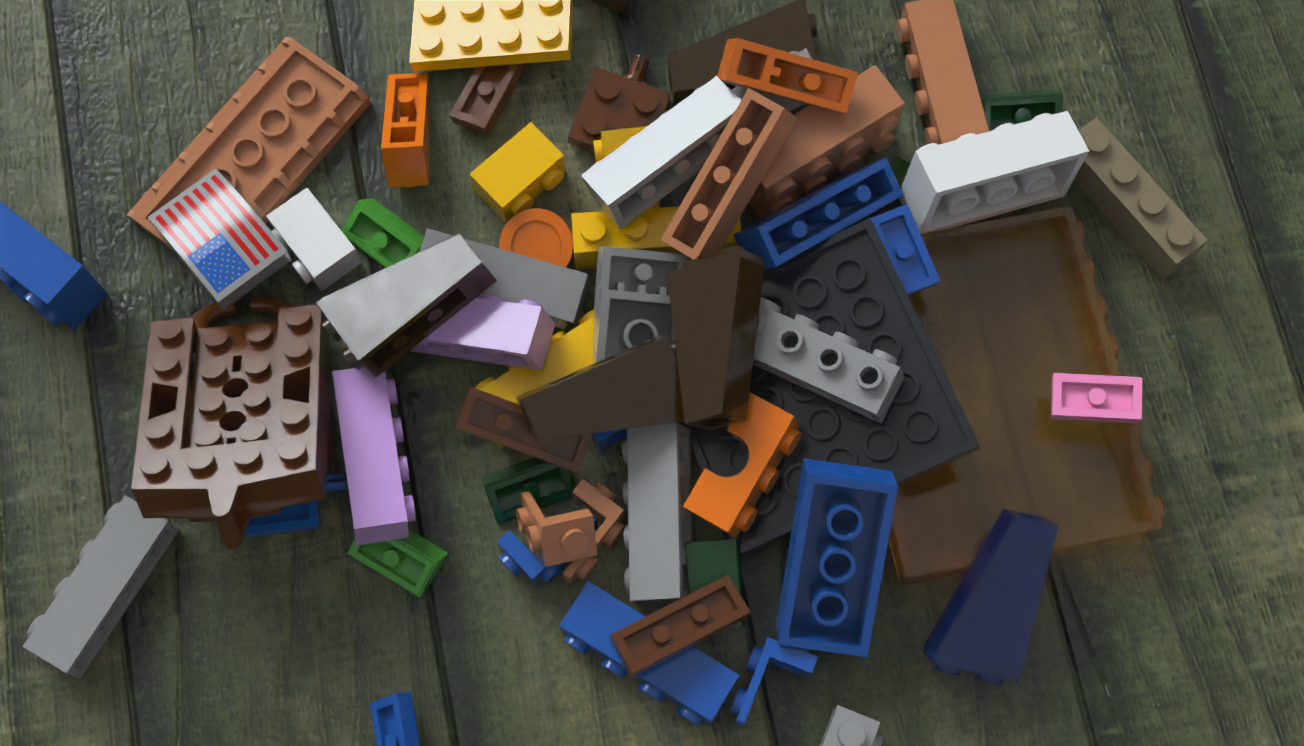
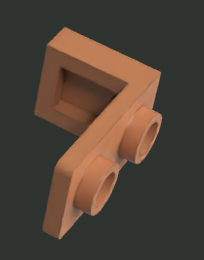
(601, 505)
(557, 537)

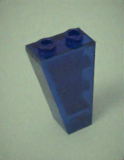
(996, 601)

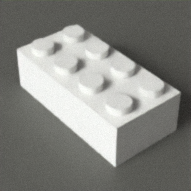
(993, 172)

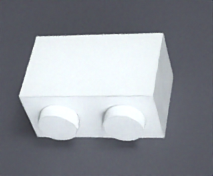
(314, 240)

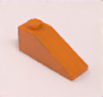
(786, 75)
(406, 130)

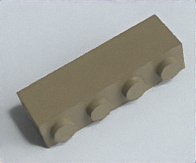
(1136, 203)

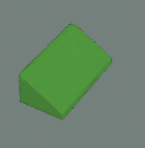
(381, 233)
(405, 561)

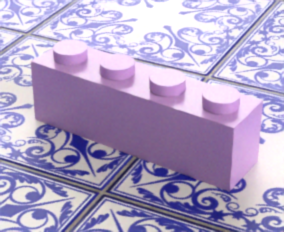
(494, 333)
(371, 456)

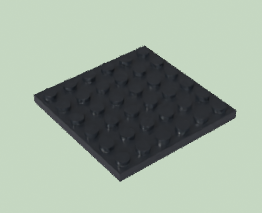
(852, 290)

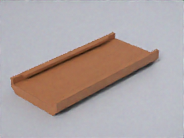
(265, 134)

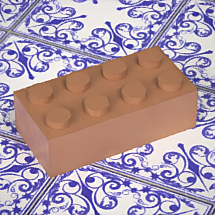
(830, 142)

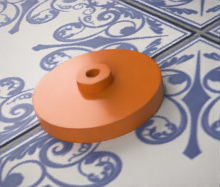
(539, 236)

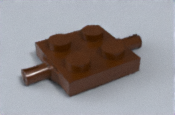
(616, 103)

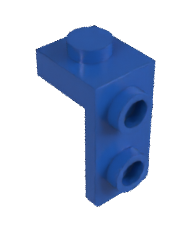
(519, 559)
(786, 657)

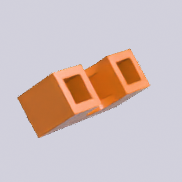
(731, 501)

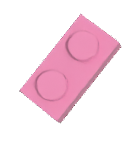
(1096, 398)

